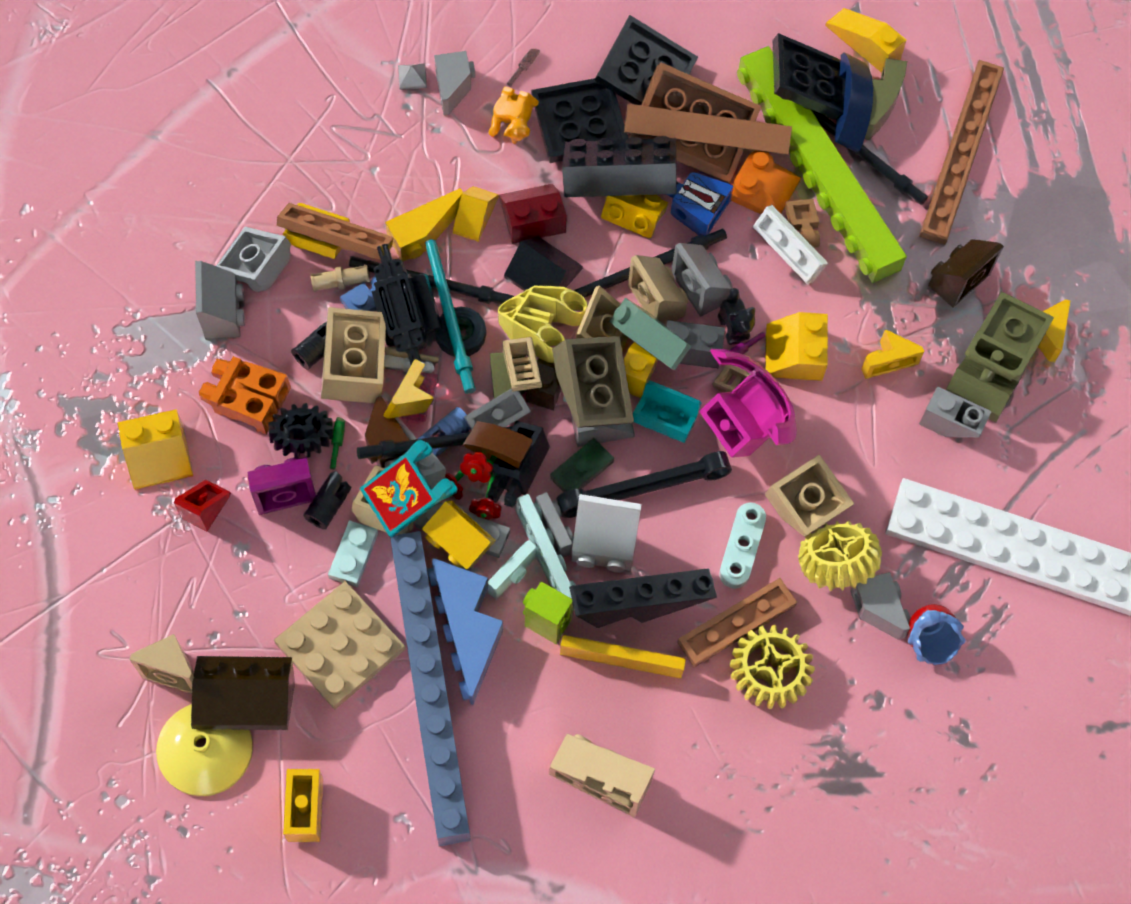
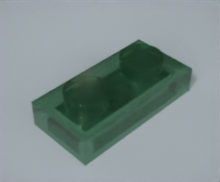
(582, 466)

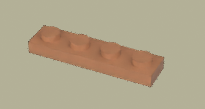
(332, 230)
(736, 622)

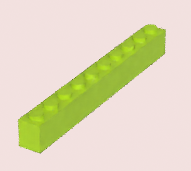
(825, 172)

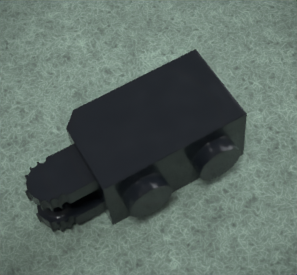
(514, 479)

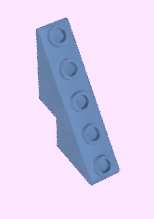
(472, 633)

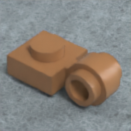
(804, 217)

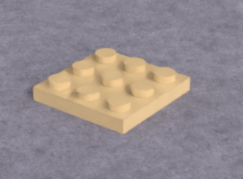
(339, 645)

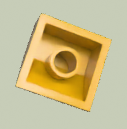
(797, 346)
(155, 449)

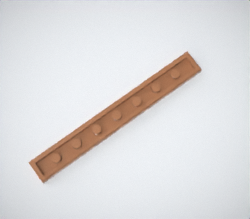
(961, 152)

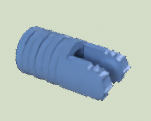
(451, 424)

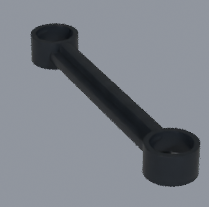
(710, 467)

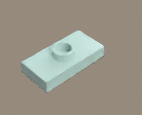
(512, 570)

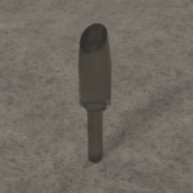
(524, 64)

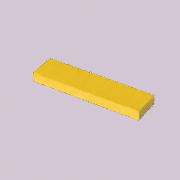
(622, 656)

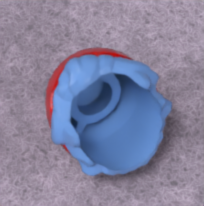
(935, 634)

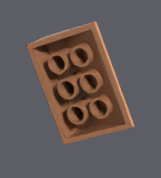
(686, 93)

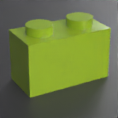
(547, 612)

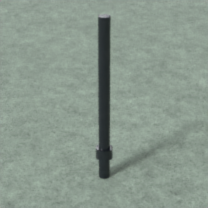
(901, 182)
(665, 257)
(484, 293)
(389, 448)

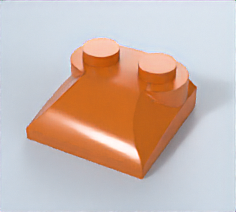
(763, 183)

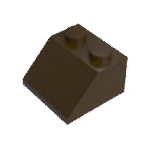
(964, 270)

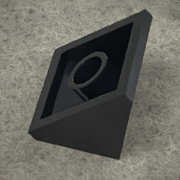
(541, 265)

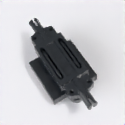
(405, 305)

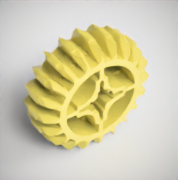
(840, 555)
(748, 674)

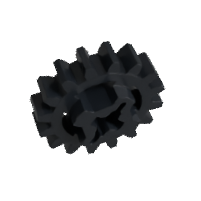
(298, 430)

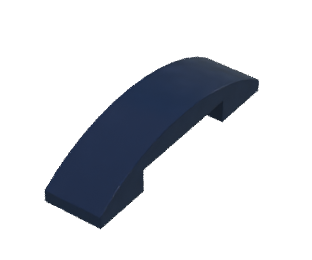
(858, 103)

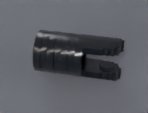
(311, 348)
(327, 501)

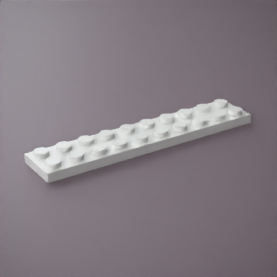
(1012, 545)

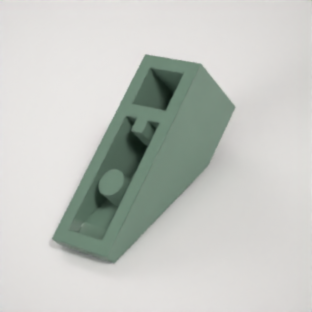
(650, 333)

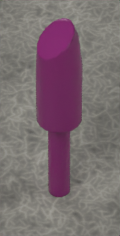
(742, 347)

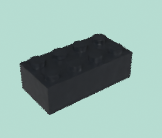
(620, 167)

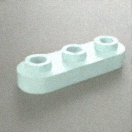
(741, 556)

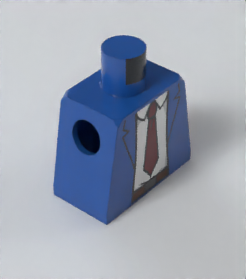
(700, 202)

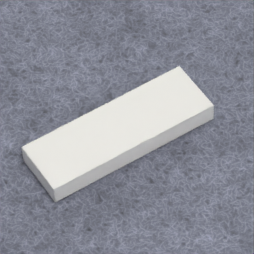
(790, 244)

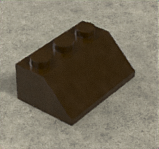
(242, 693)

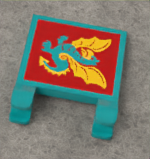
(402, 492)

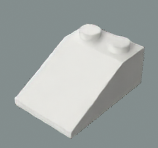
(605, 533)

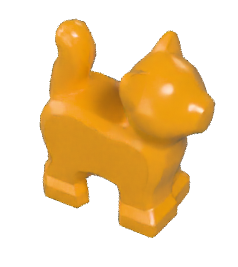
(514, 110)

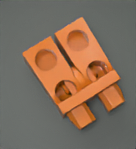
(246, 392)

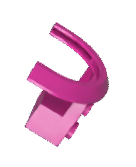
(751, 411)

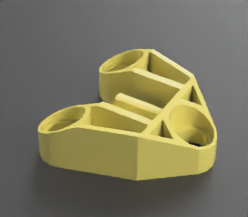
(535, 310)

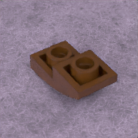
(499, 442)

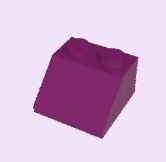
(281, 485)

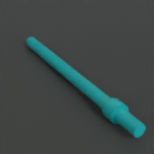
(462, 362)

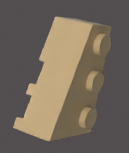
(602, 773)

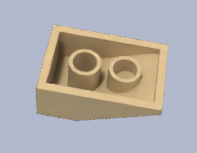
(353, 355)

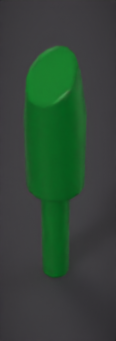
(338, 435)

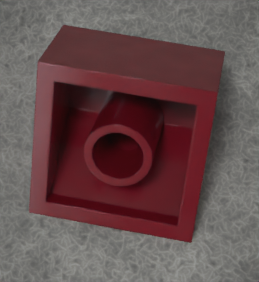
(534, 213)

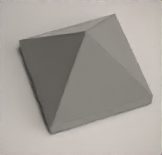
(412, 76)

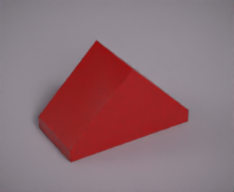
(202, 504)

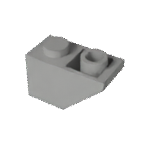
(954, 415)
(880, 605)

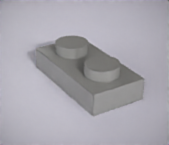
(500, 411)
(551, 519)

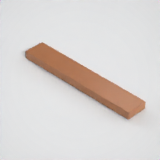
(708, 129)

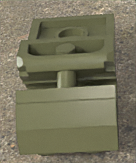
(1000, 354)

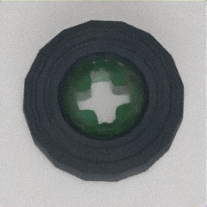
(475, 331)

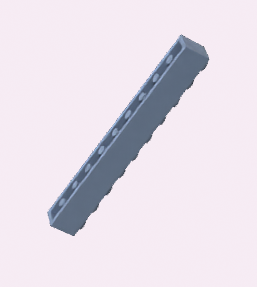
(430, 690)

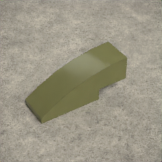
(885, 94)

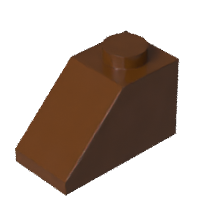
(382, 429)

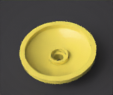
(202, 769)

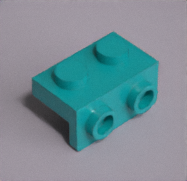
(666, 411)

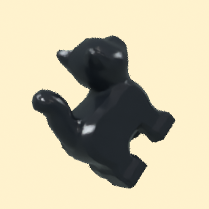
(736, 317)

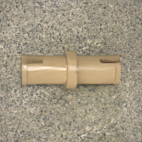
(340, 278)

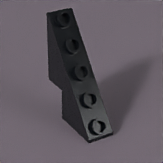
(641, 597)

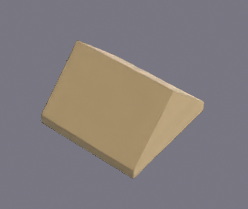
(597, 317)
(164, 664)

